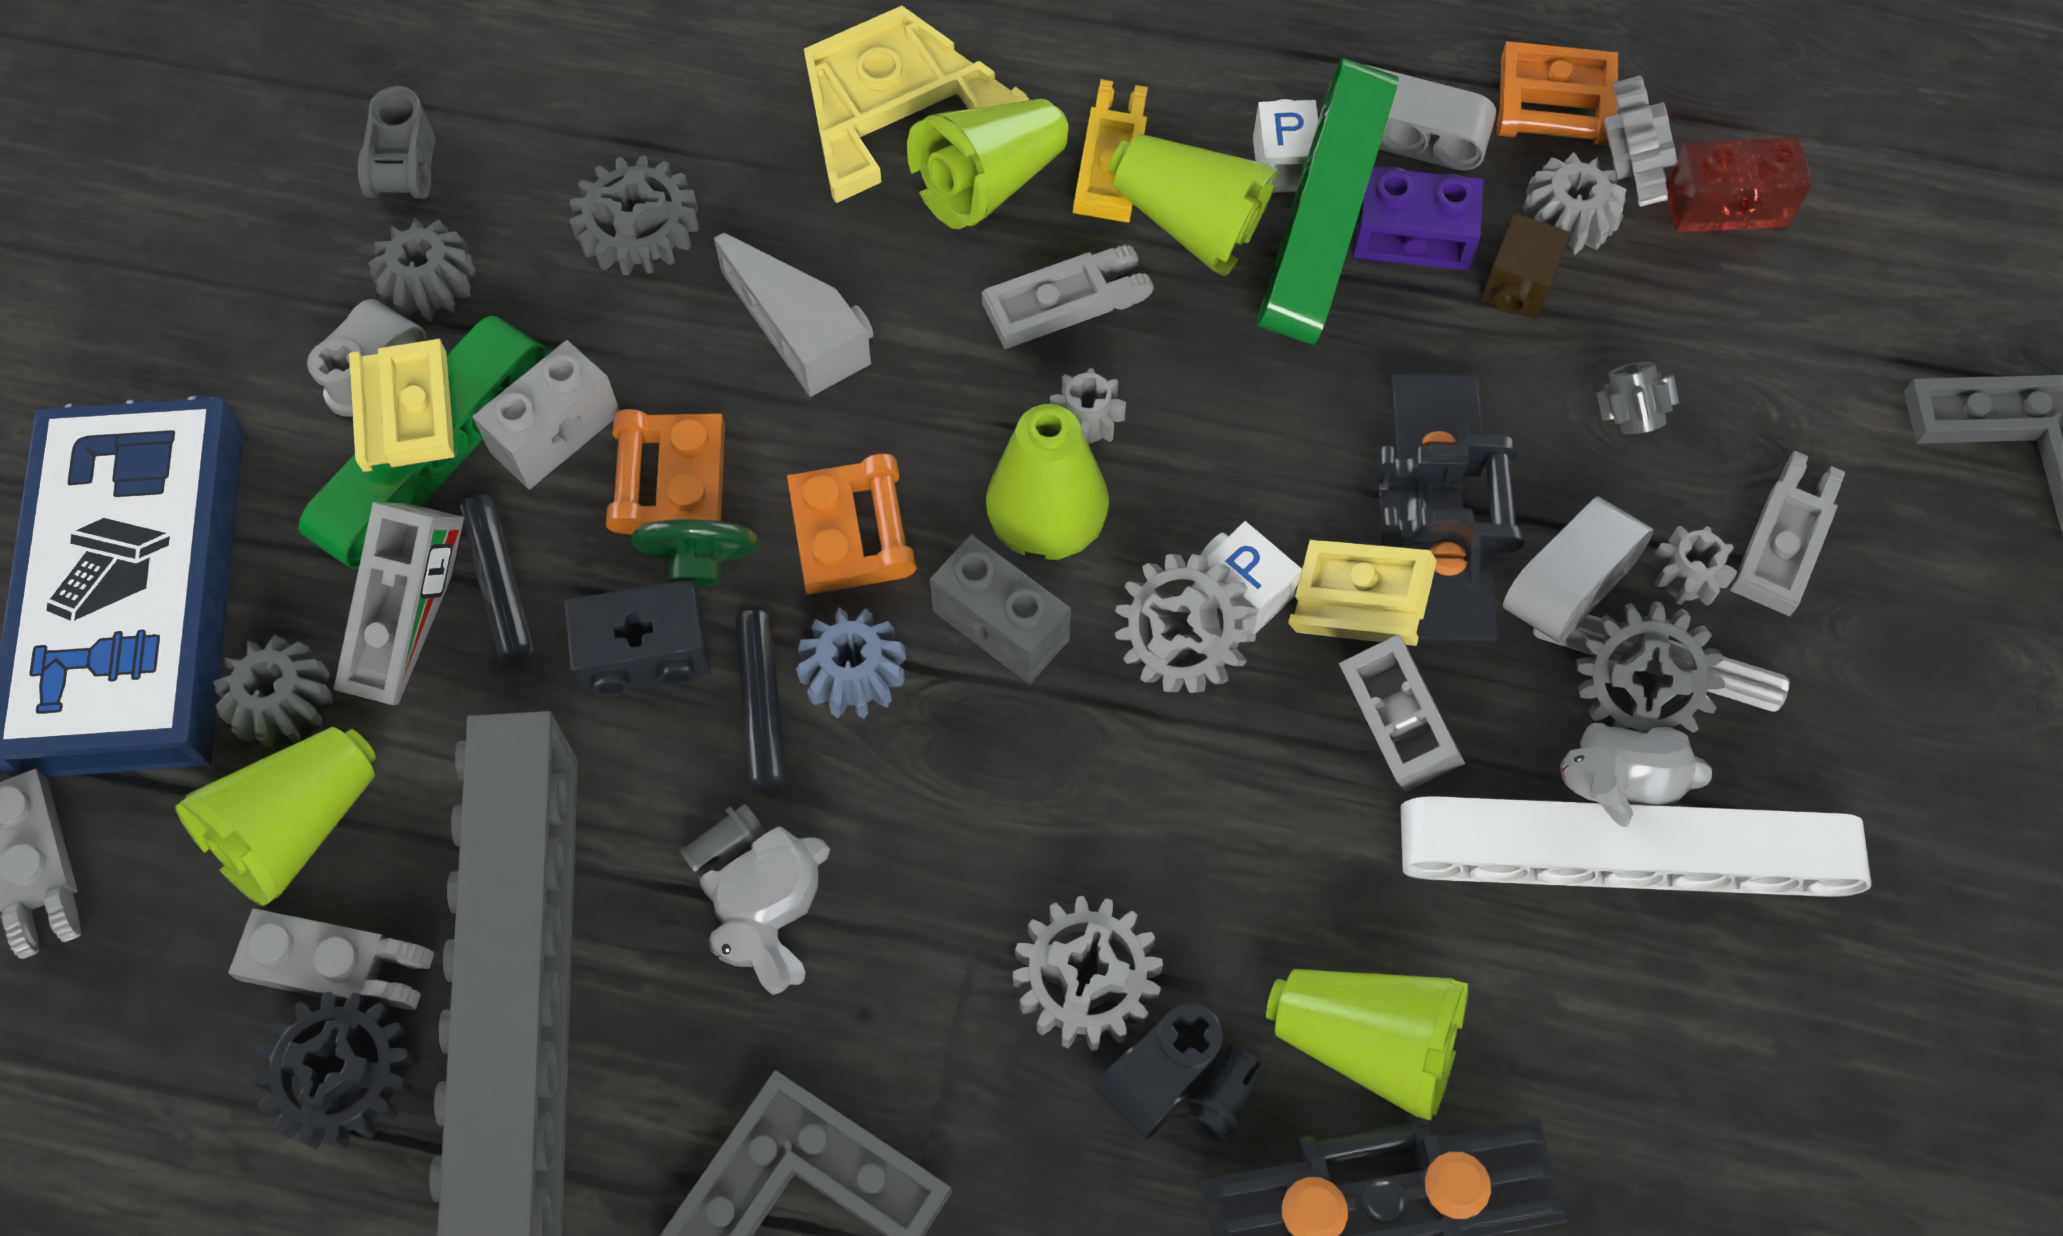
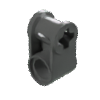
(396, 146)

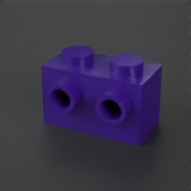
(1419, 218)

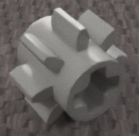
(1092, 403)
(1694, 565)

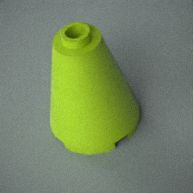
(983, 156)
(1195, 194)
(1047, 487)
(278, 810)
(1375, 1029)

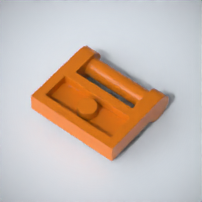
(1559, 79)
(687, 468)
(830, 529)

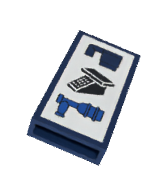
(119, 588)

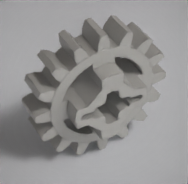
(1640, 141)
(1202, 603)
(1111, 983)

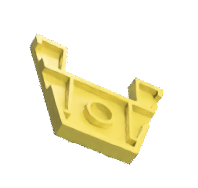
(881, 76)

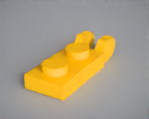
(1105, 131)

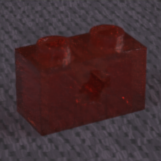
(1738, 184)

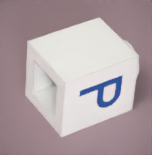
(1284, 139)
(1261, 566)

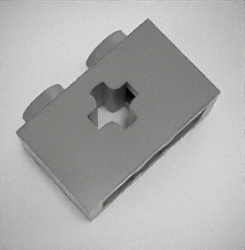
(547, 414)
(1401, 713)

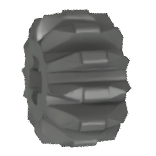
(422, 269)
(249, 695)

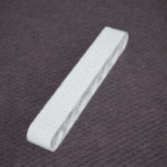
(1656, 851)

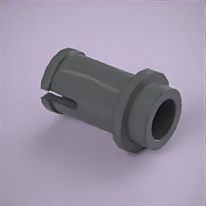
(723, 841)

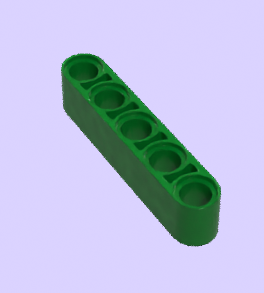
(1327, 201)
(478, 371)

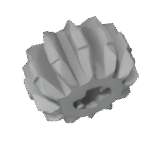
(1576, 200)

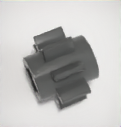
(1637, 397)

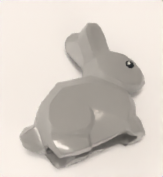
(1633, 768)
(758, 897)

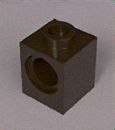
(1525, 266)

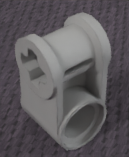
(366, 329)

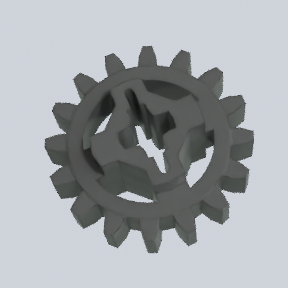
(634, 215)
(1679, 677)

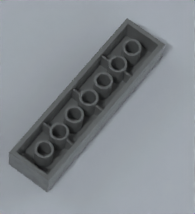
(508, 981)

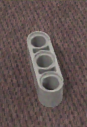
(1438, 123)
(1577, 569)

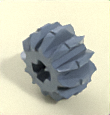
(845, 642)

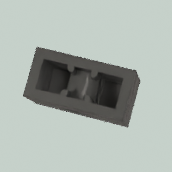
(1000, 609)

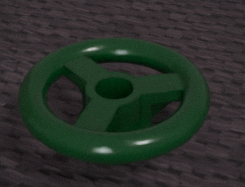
(695, 546)

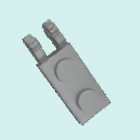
(1064, 295)
(1788, 538)
(33, 864)
(324, 958)

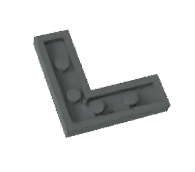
(1993, 412)
(801, 1135)

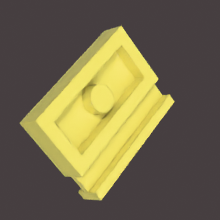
(401, 405)
(1363, 591)

